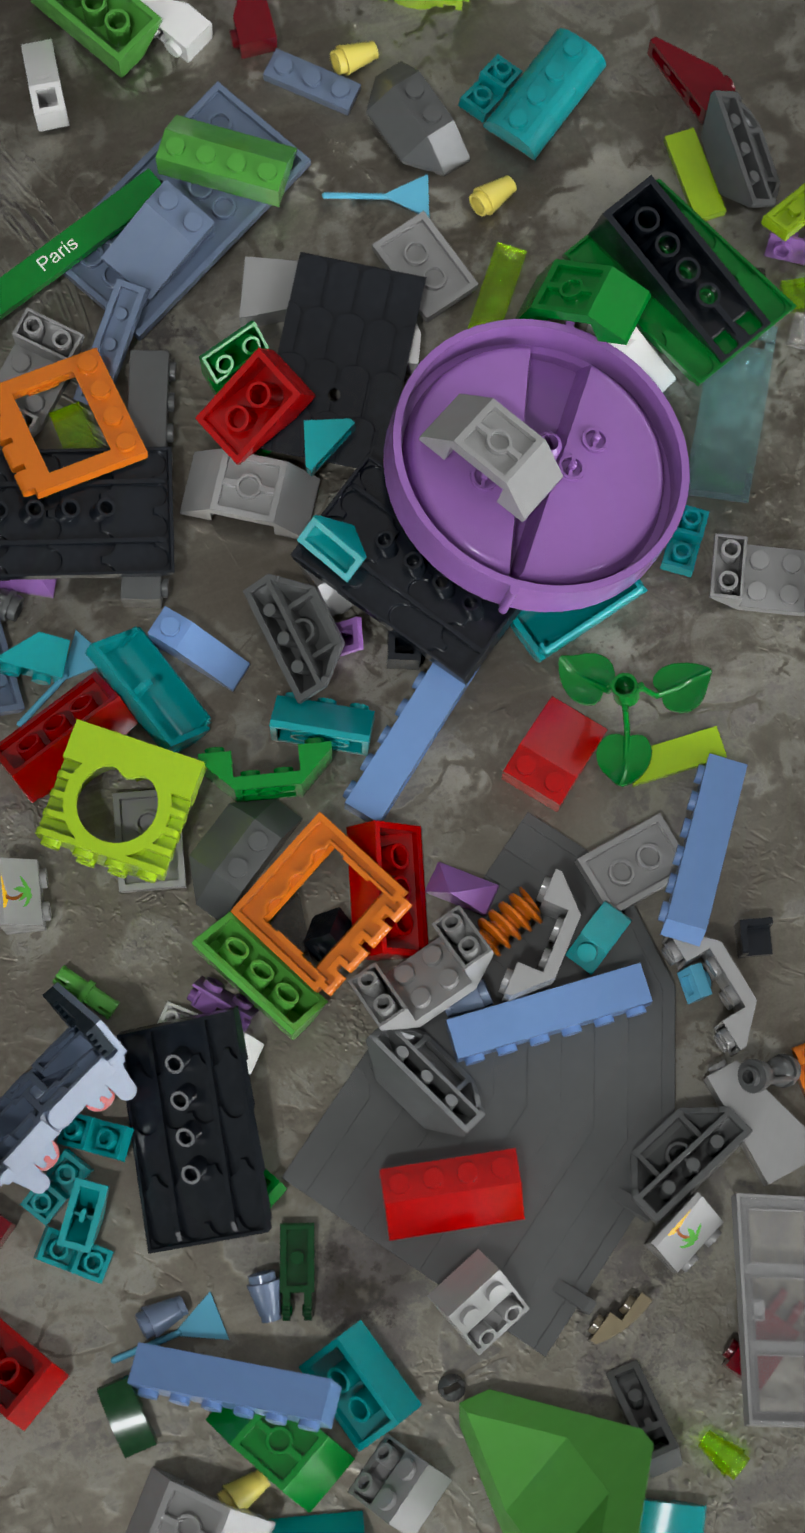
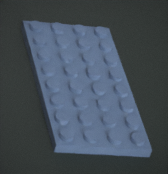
(230, 212)

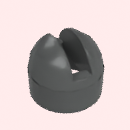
(448, 1380)

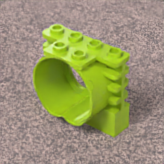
(96, 751)

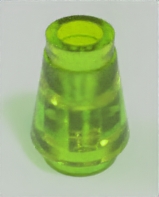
(725, 1455)

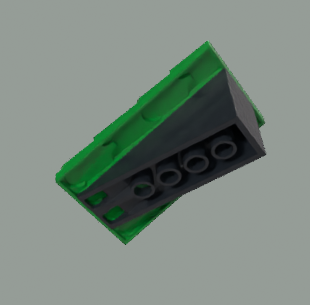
(702, 290)

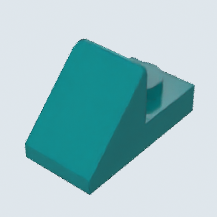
(598, 937)

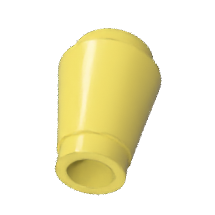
(351, 57)
(492, 195)
(244, 1490)

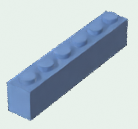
(404, 744)
(703, 850)
(549, 1013)
(235, 1386)

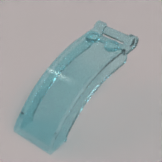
(731, 425)

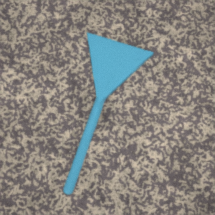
(411, 195)
(76, 664)
(201, 1323)

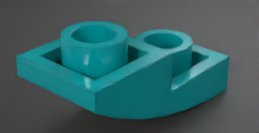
(490, 88)
(684, 544)
(97, 1137)
(62, 1178)
(86, 1265)
(672, 1517)

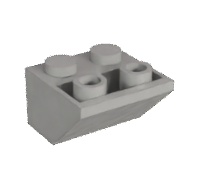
(478, 1301)
(399, 1486)

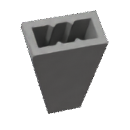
(266, 290)
(777, 1136)

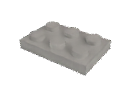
(423, 251)
(132, 817)
(631, 864)

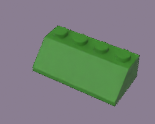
(110, 29)
(225, 160)
(259, 975)

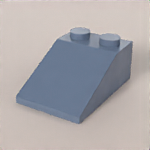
(158, 239)

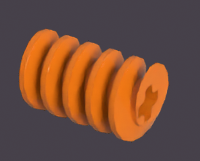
(509, 920)

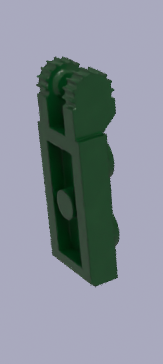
(296, 1266)

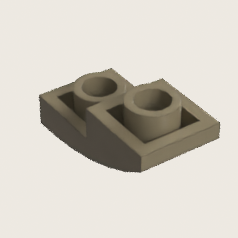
(608, 1326)

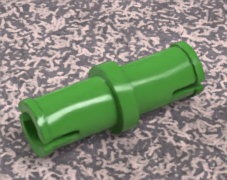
(86, 992)

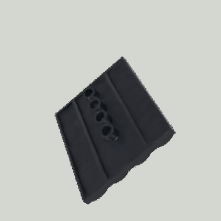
(352, 333)
(92, 529)
(402, 586)
(195, 1131)

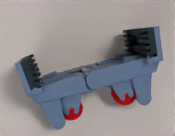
(73, 1073)

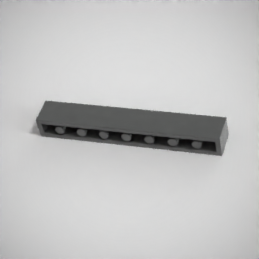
(149, 409)

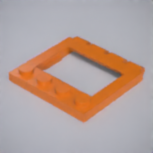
(106, 406)
(289, 874)

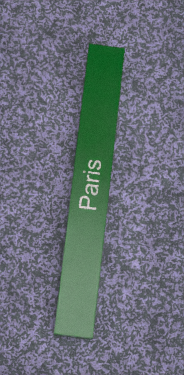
(75, 243)

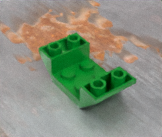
(587, 295)
(229, 355)
(283, 783)
(292, 1458)

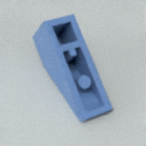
(197, 649)

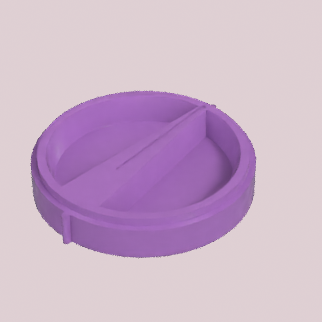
(608, 434)

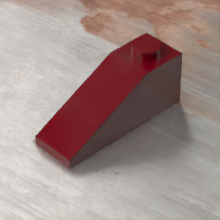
(253, 28)
(688, 75)

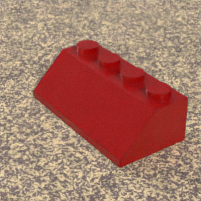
(36, 749)
(400, 854)
(452, 1194)

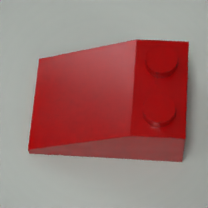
(255, 405)
(553, 754)
(26, 1378)

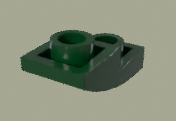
(126, 1416)

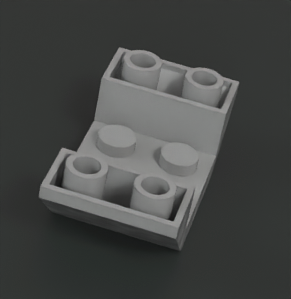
(38, 344)
(499, 448)
(254, 491)
(757, 576)
(559, 904)
(428, 979)
(734, 994)
(175, 1508)

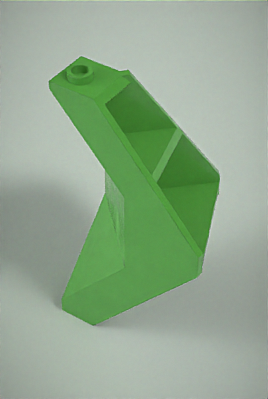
(556, 1466)

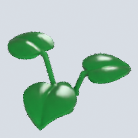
(590, 674)

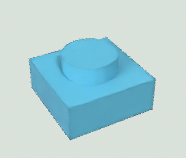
(695, 983)

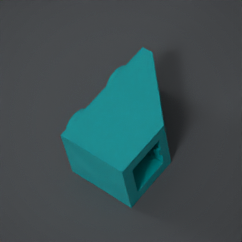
(38, 656)

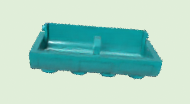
(546, 92)
(550, 631)
(150, 689)

